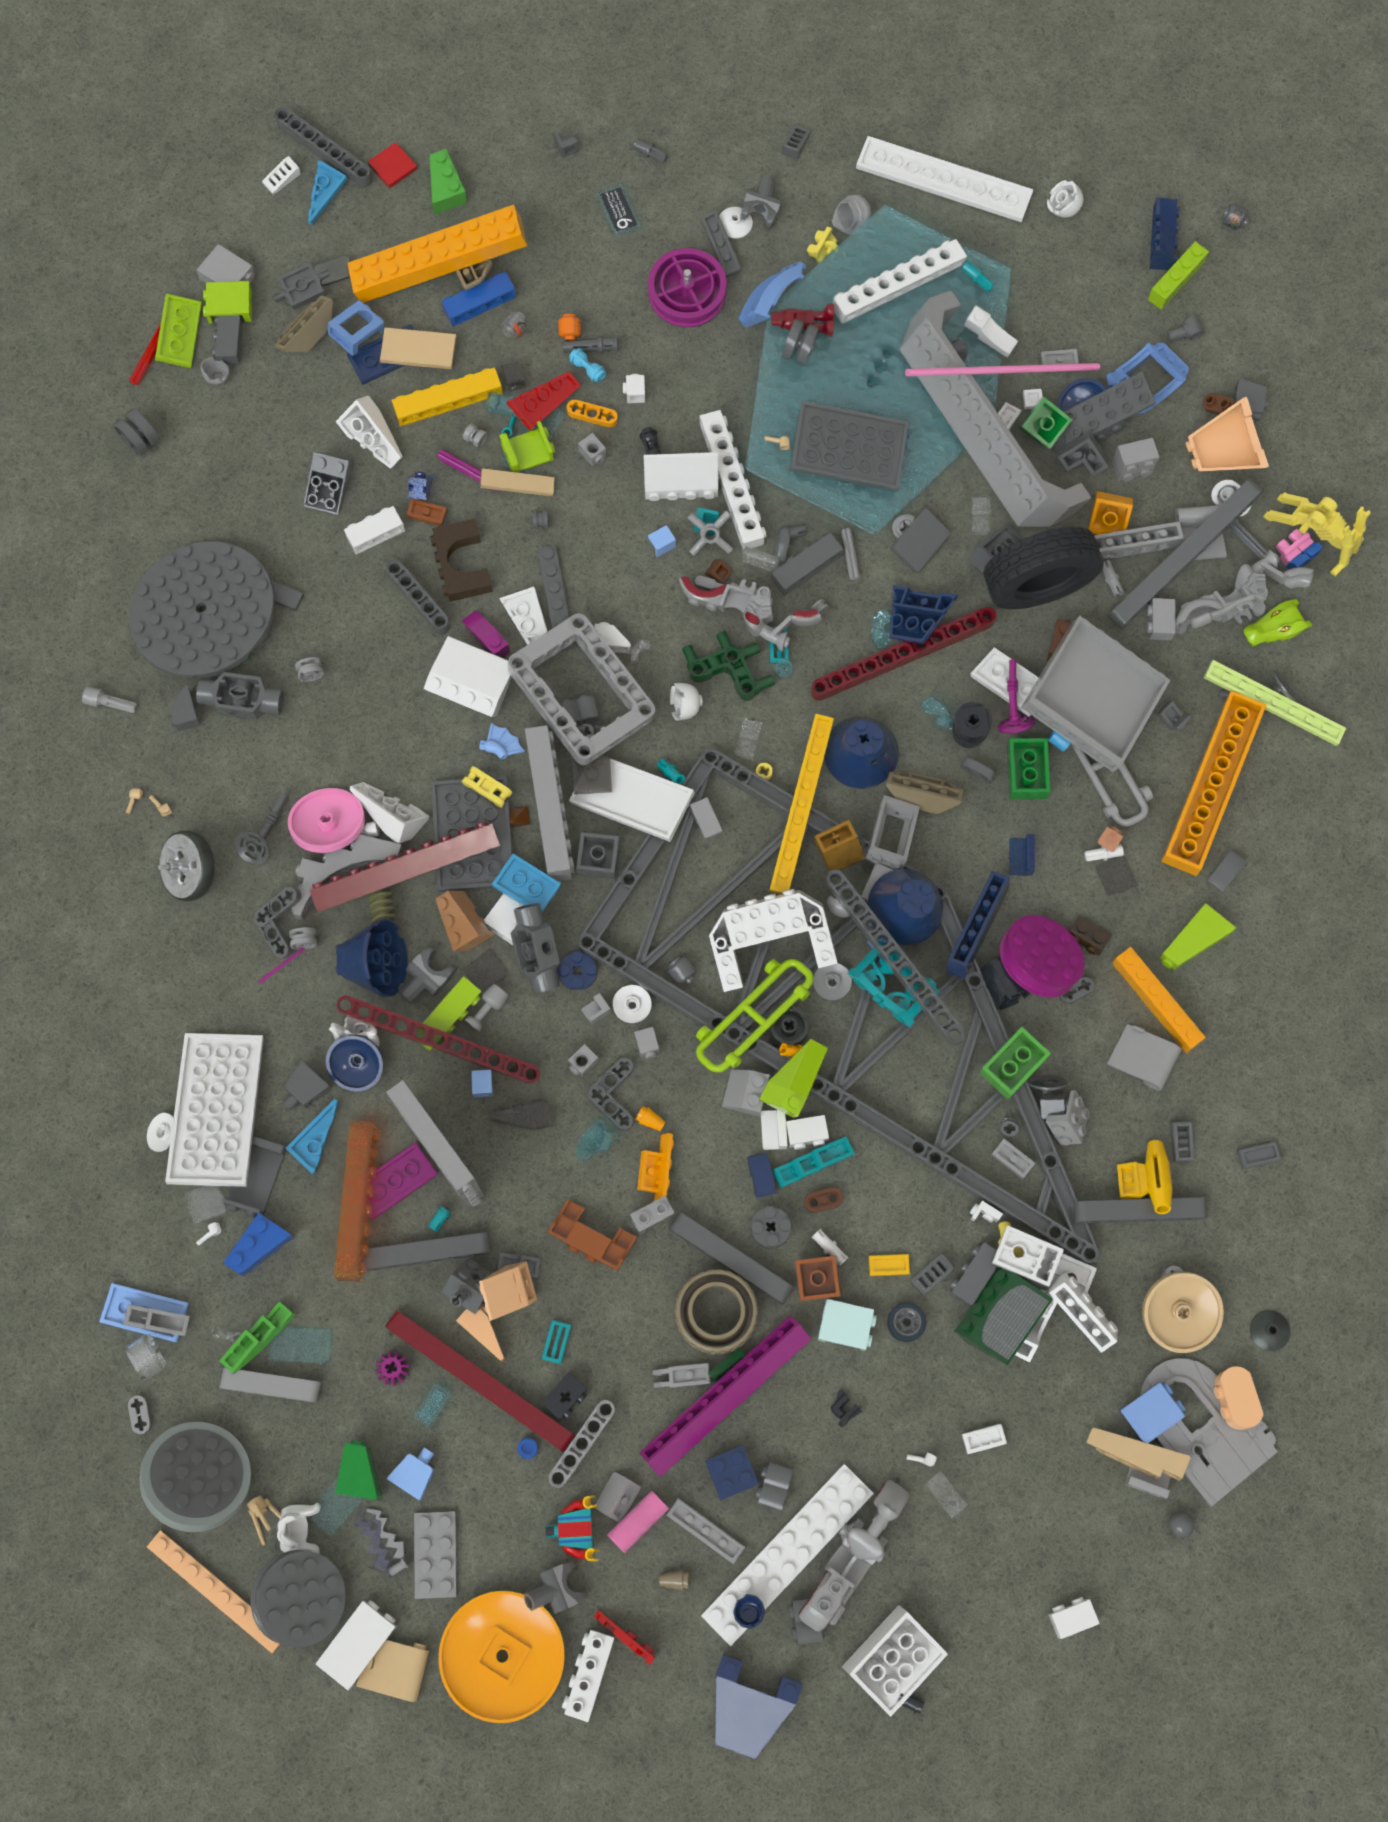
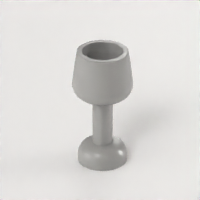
(494, 998)

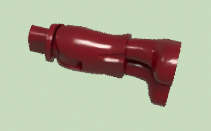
(785, 319)

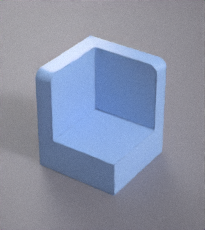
(662, 540)
(482, 1083)

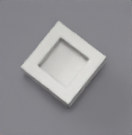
(1031, 398)

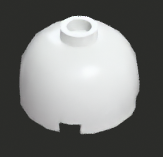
(1065, 199)
(685, 700)

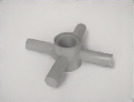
(710, 526)

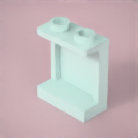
(846, 1324)

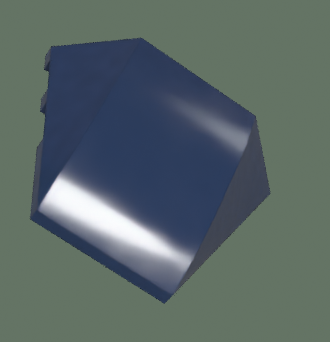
(917, 613)

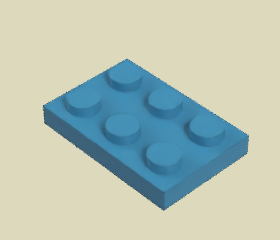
(525, 883)

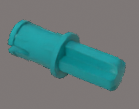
(977, 276)
(670, 771)

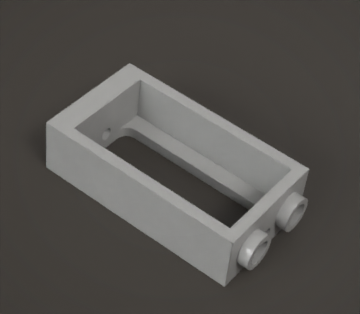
(900, 809)

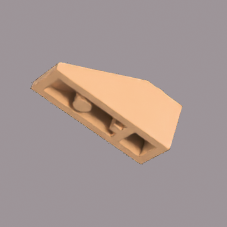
(481, 1328)

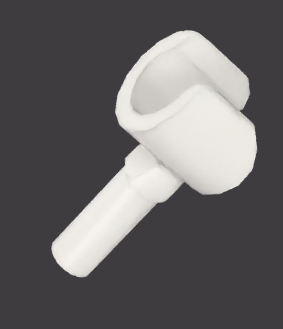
(214, 1229)
(929, 1459)

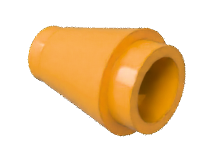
(650, 1119)

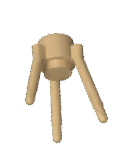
(258, 1508)

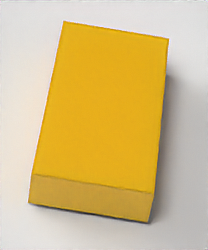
(889, 1265)

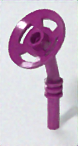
(1014, 719)

